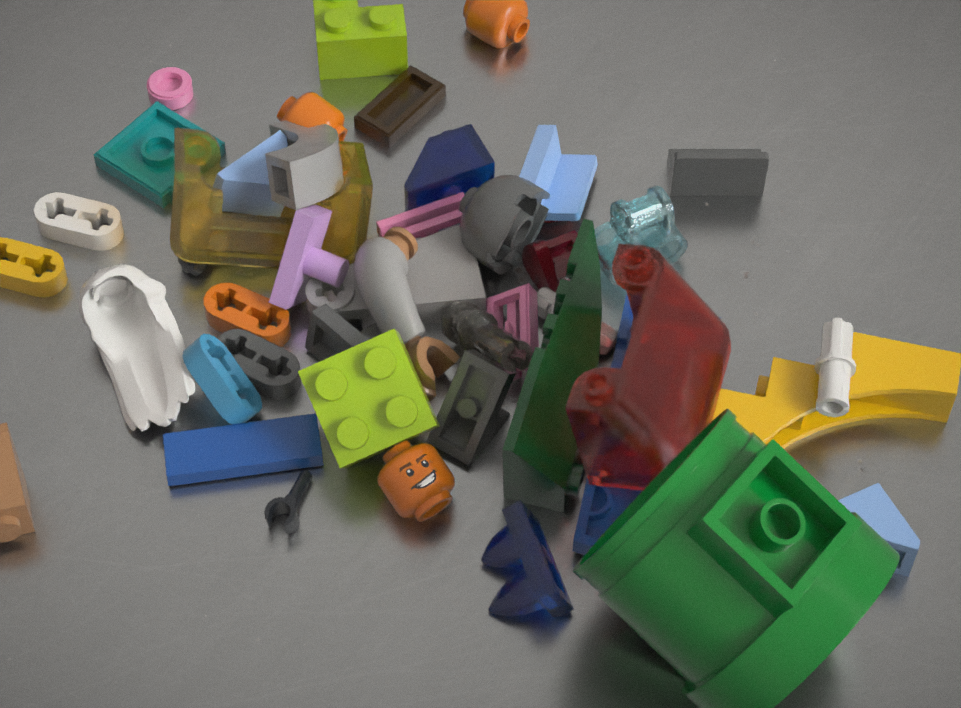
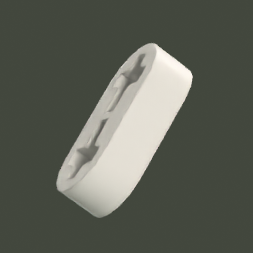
(78, 222)

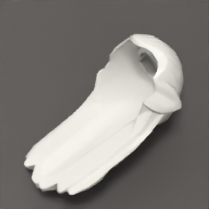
(137, 344)

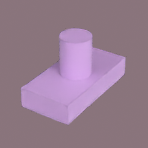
(306, 259)

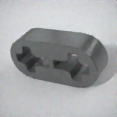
(260, 360)

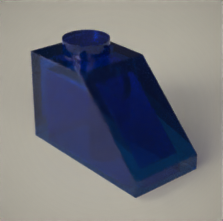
(448, 166)

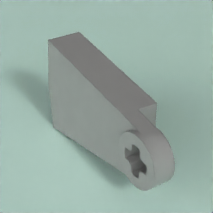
(437, 277)

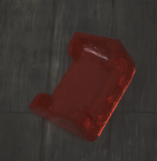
(669, 383)

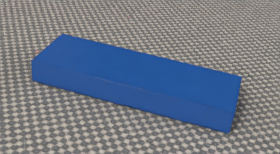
(242, 449)

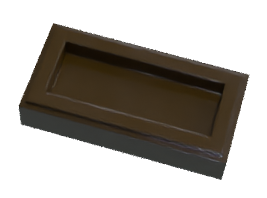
(399, 106)

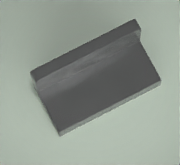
(717, 172)

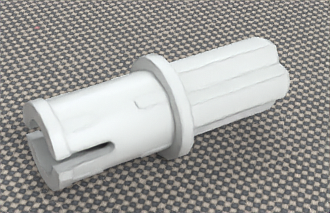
(835, 368)

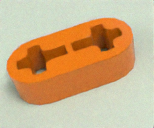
(248, 313)

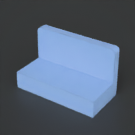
(561, 175)

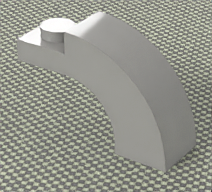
(307, 168)

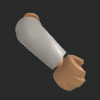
(382, 281)

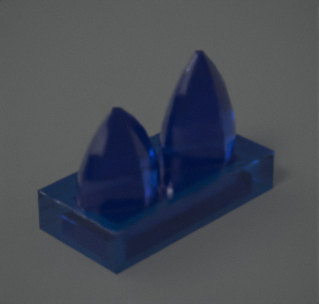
(539, 581)

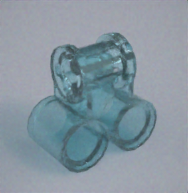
(640, 222)

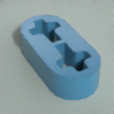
(222, 379)

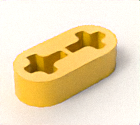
(25, 262)

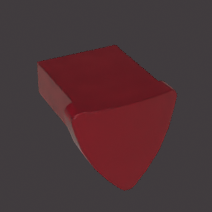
(548, 260)

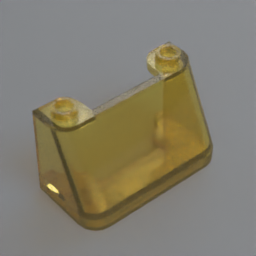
(215, 237)

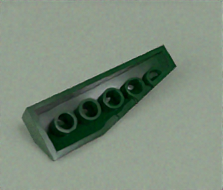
(540, 442)

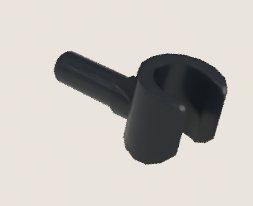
(288, 504)

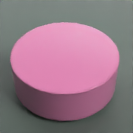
(170, 87)

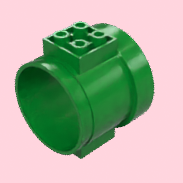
(738, 568)

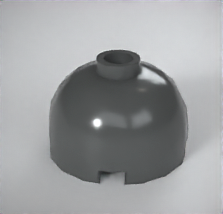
(501, 219)

